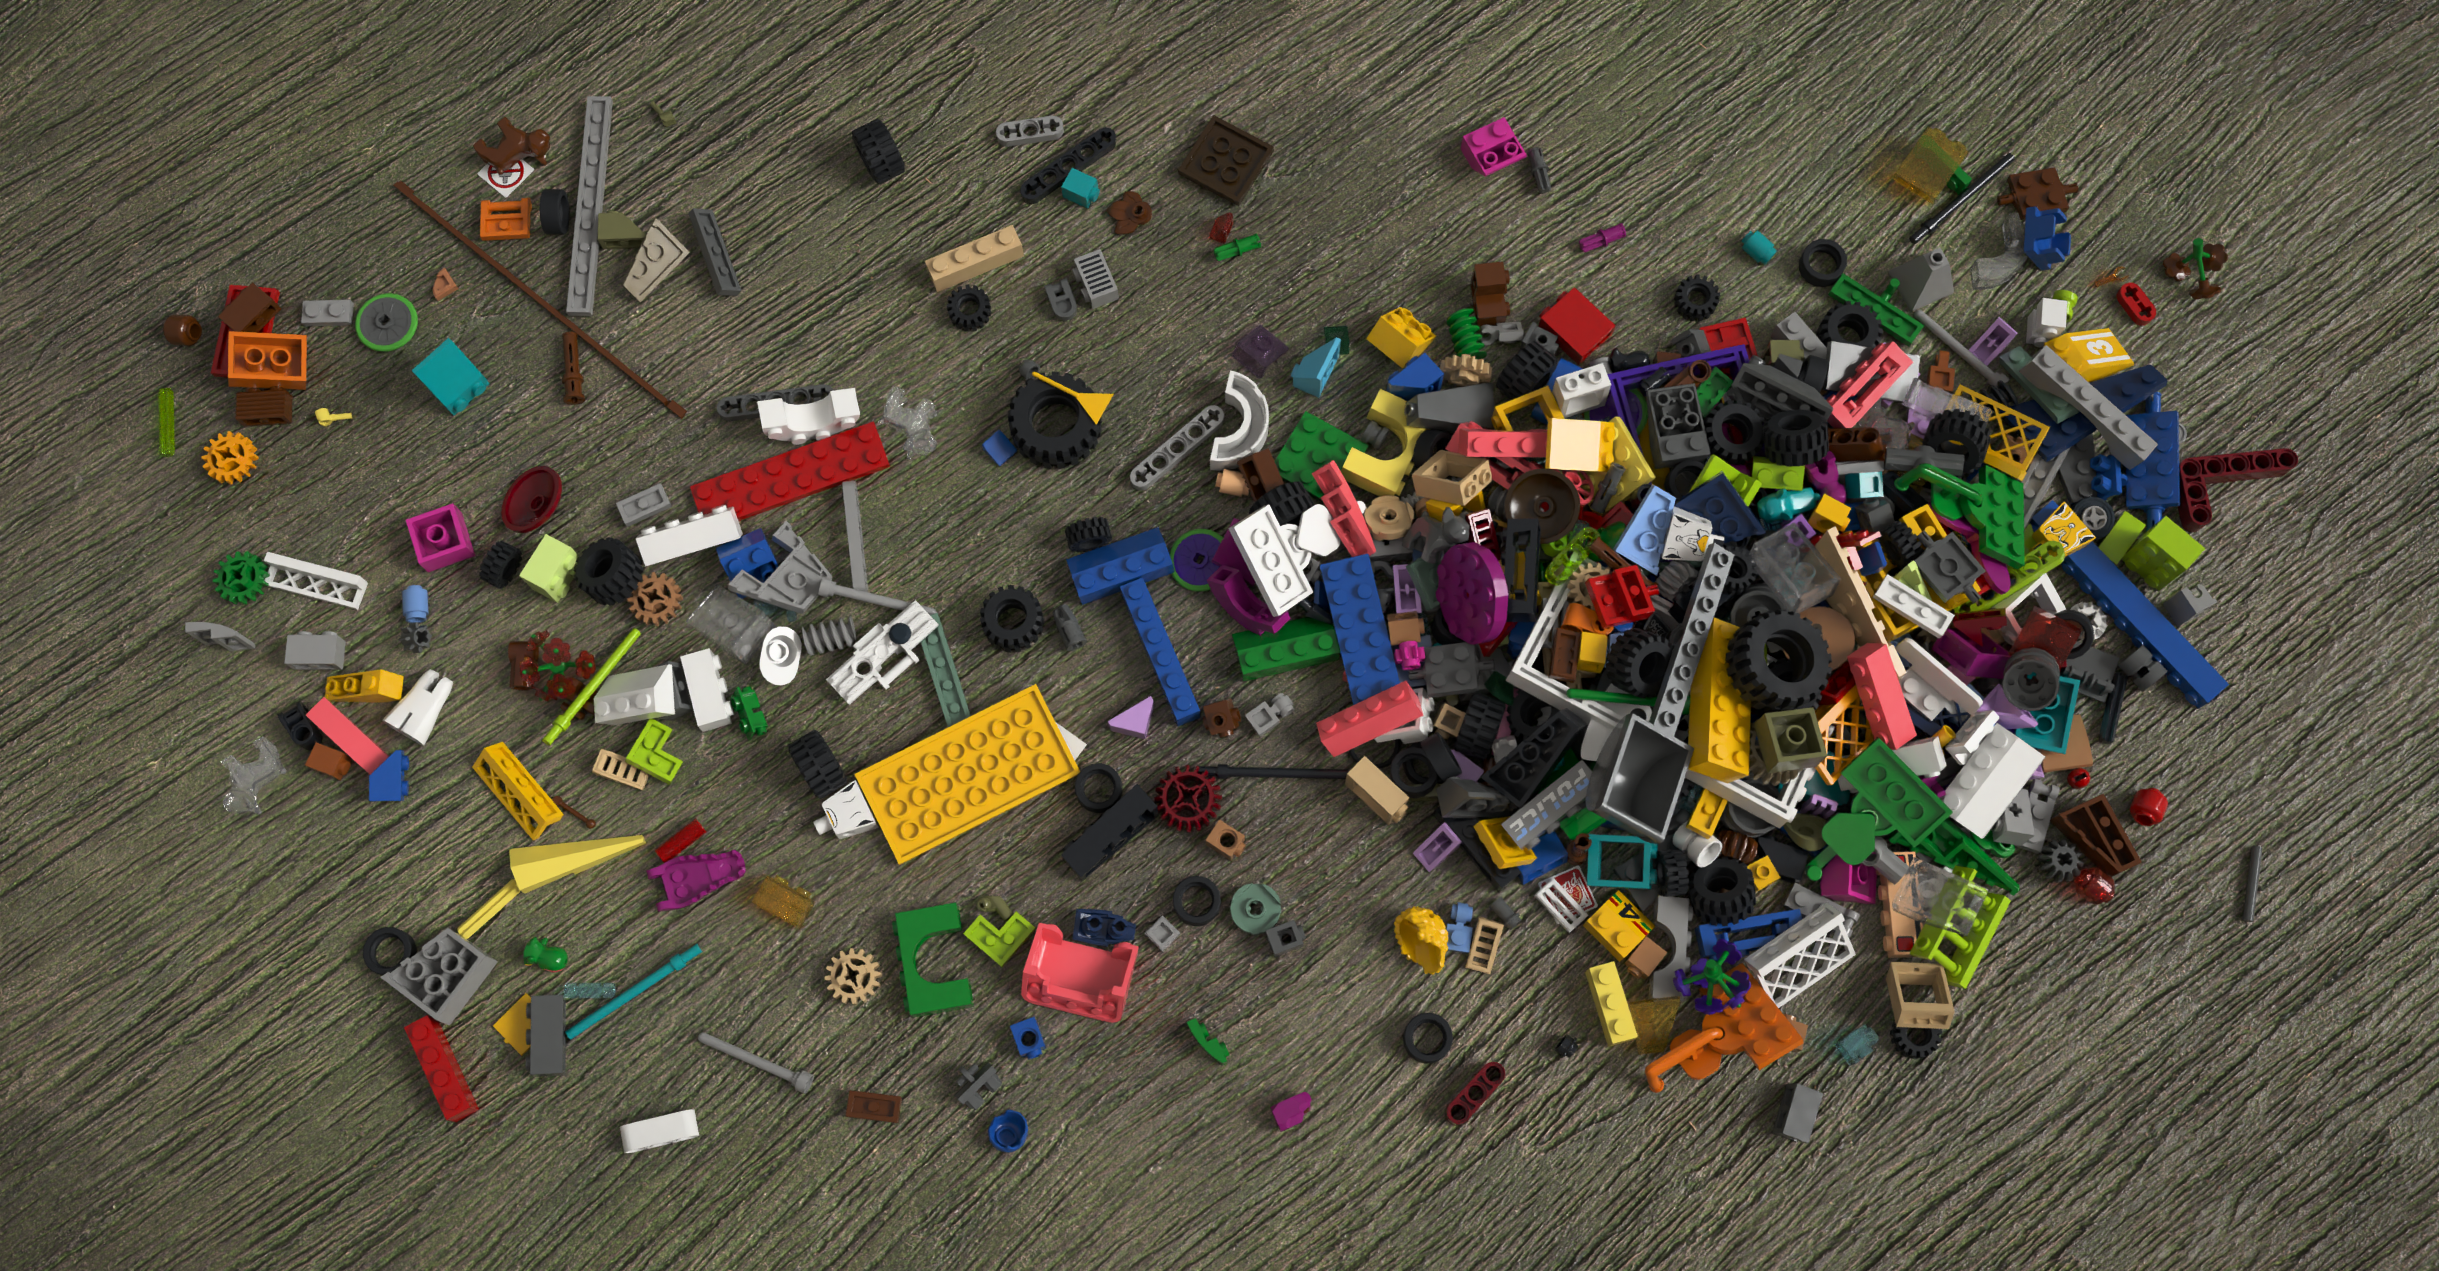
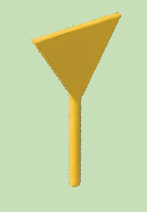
(1092, 402)

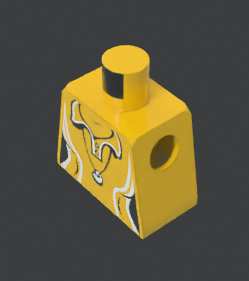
(2064, 528)

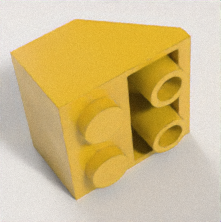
(1400, 336)

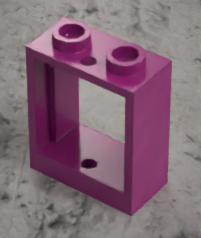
(1971, 657)

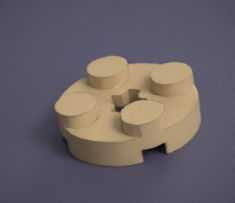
(1389, 529)

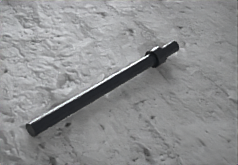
(1931, 224)
(1222, 771)

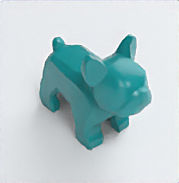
(1786, 504)

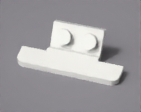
(1930, 685)

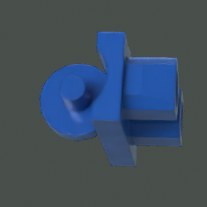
(2108, 476)

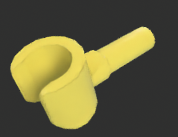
(325, 419)

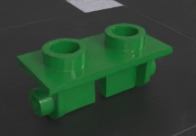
(749, 722)

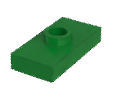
(1712, 390)

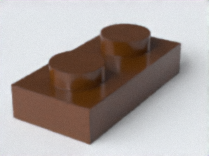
(873, 1106)

